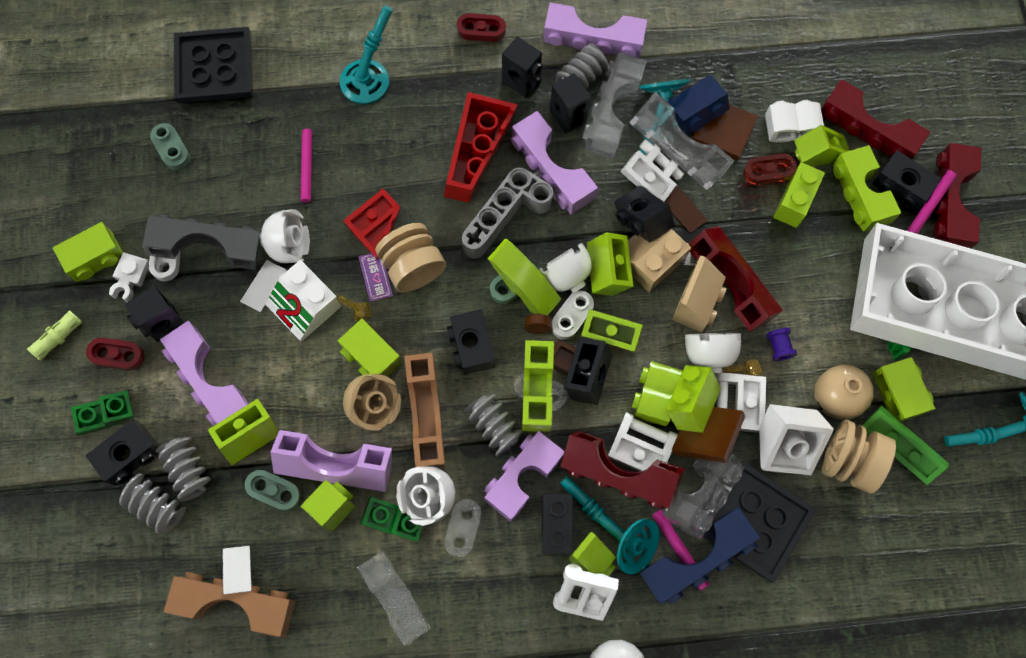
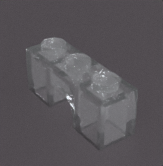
(696, 511)
(395, 598)

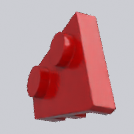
(373, 220)

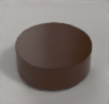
(538, 324)

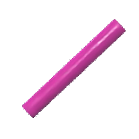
(306, 165)
(932, 202)
(675, 542)

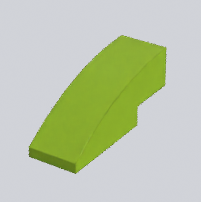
(524, 278)

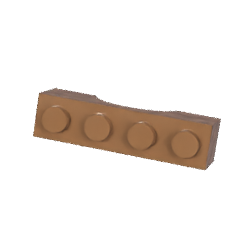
(425, 410)
(266, 613)

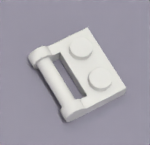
(749, 397)
(635, 452)
(595, 595)

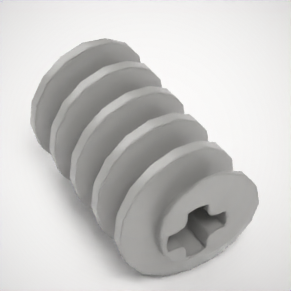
(585, 65)
(493, 423)
(182, 468)
(150, 506)

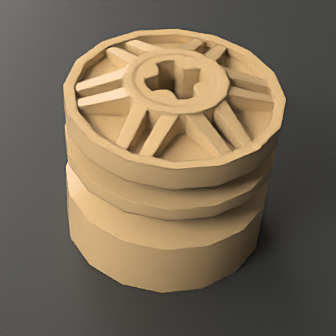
(410, 257)
(861, 457)

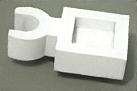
(130, 272)

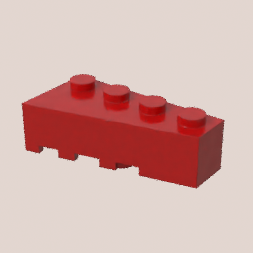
(478, 138)

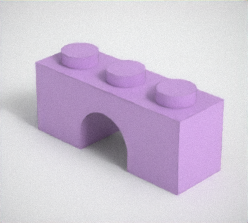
(537, 455)

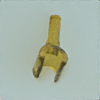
(360, 309)
(752, 368)

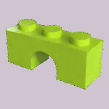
(868, 206)
(537, 386)

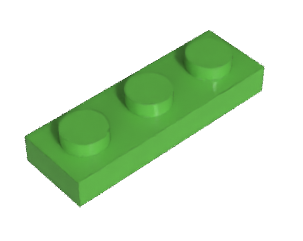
(909, 448)

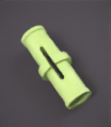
(54, 335)

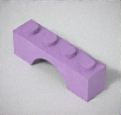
(566, 29)
(571, 187)
(189, 351)
(300, 457)

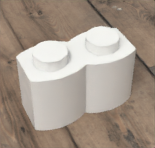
(791, 121)

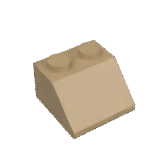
(656, 259)
(700, 295)

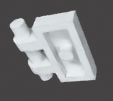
(645, 173)

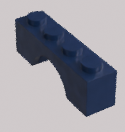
(669, 577)

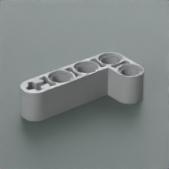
(502, 214)

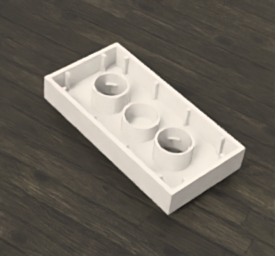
(965, 305)

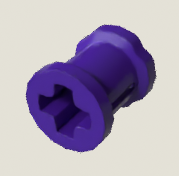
(781, 344)

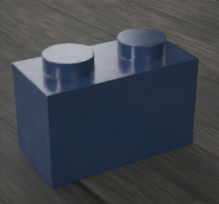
(699, 104)

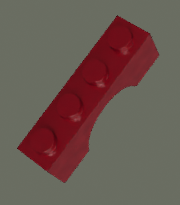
(847, 110)
(954, 221)
(752, 299)
(587, 457)

